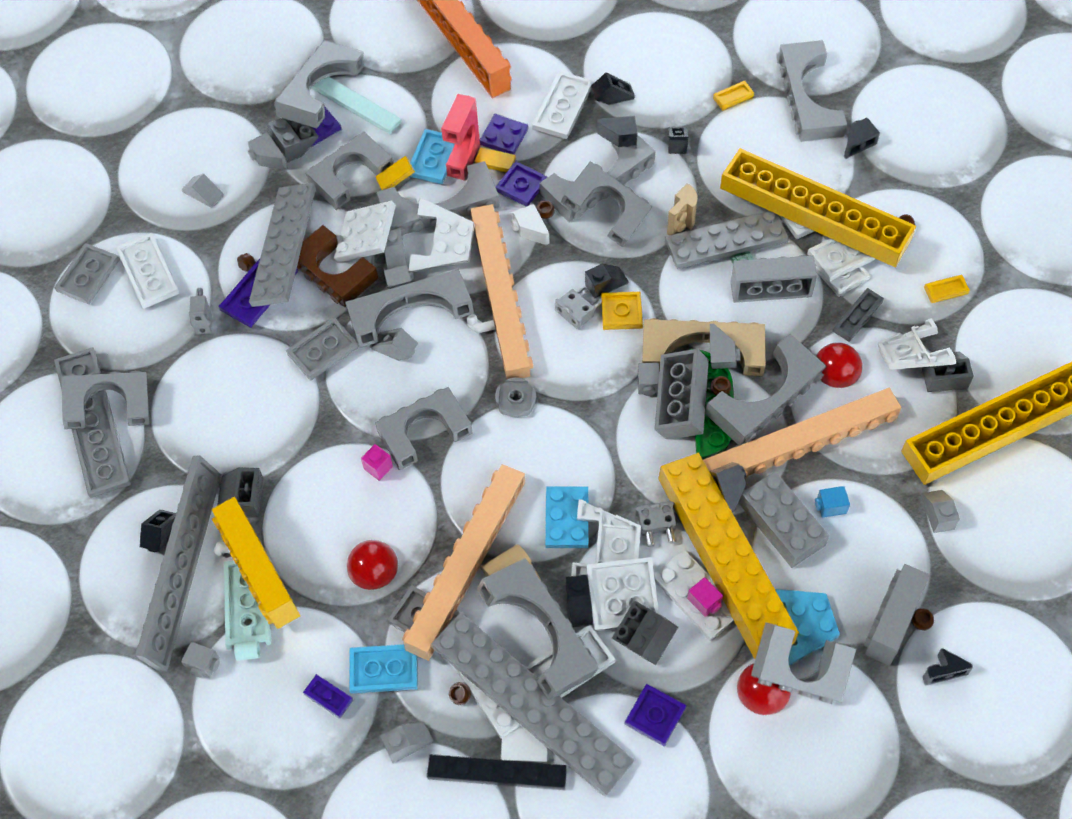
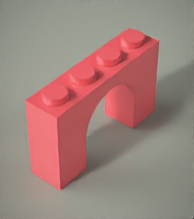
(462, 130)

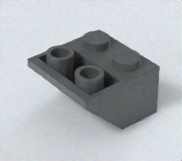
(291, 137)
(949, 376)
(246, 486)
(645, 632)

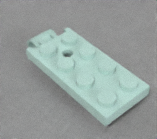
(238, 608)

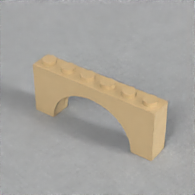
(667, 335)

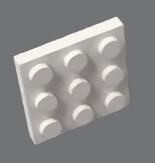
(365, 231)
(615, 588)

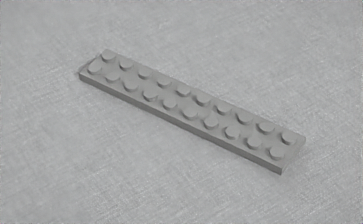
(178, 565)
(519, 694)

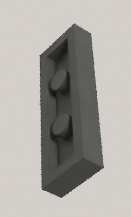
(858, 314)

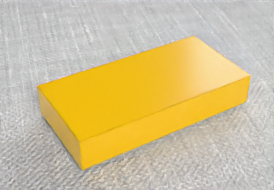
(733, 95)
(495, 159)
(395, 173)
(946, 288)

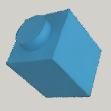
(832, 501)

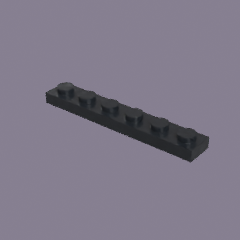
(496, 772)

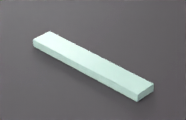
(357, 104)

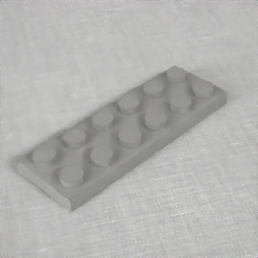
(726, 239)

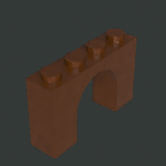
(340, 286)

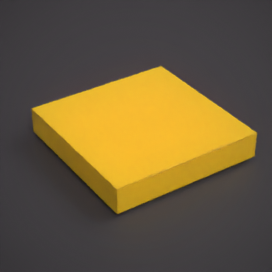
(621, 310)

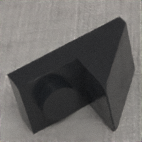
(677, 140)
(951, 667)

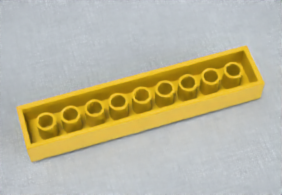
(817, 207)
(991, 425)
(724, 549)

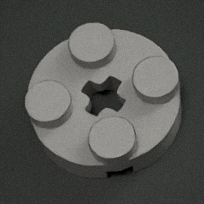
(517, 408)

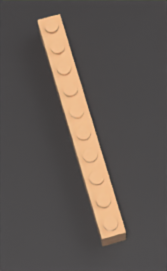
(500, 292)
(811, 434)
(464, 562)

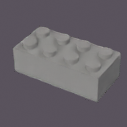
(773, 278)
(681, 394)
(783, 519)
(895, 614)

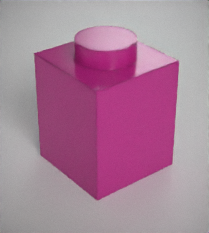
(376, 462)
(705, 597)

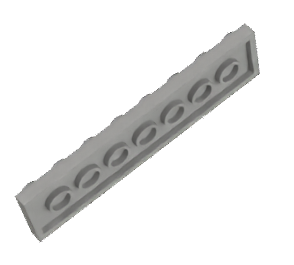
(282, 245)
(98, 443)

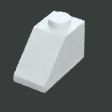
(530, 225)

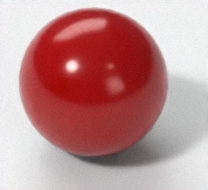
(842, 365)
(372, 564)
(760, 697)

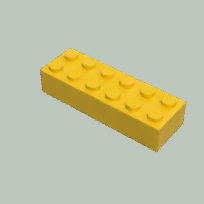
(254, 564)

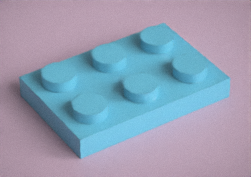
(431, 157)
(562, 525)
(382, 669)

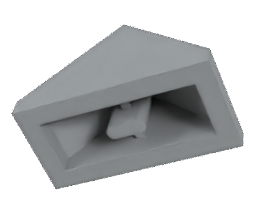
(203, 190)

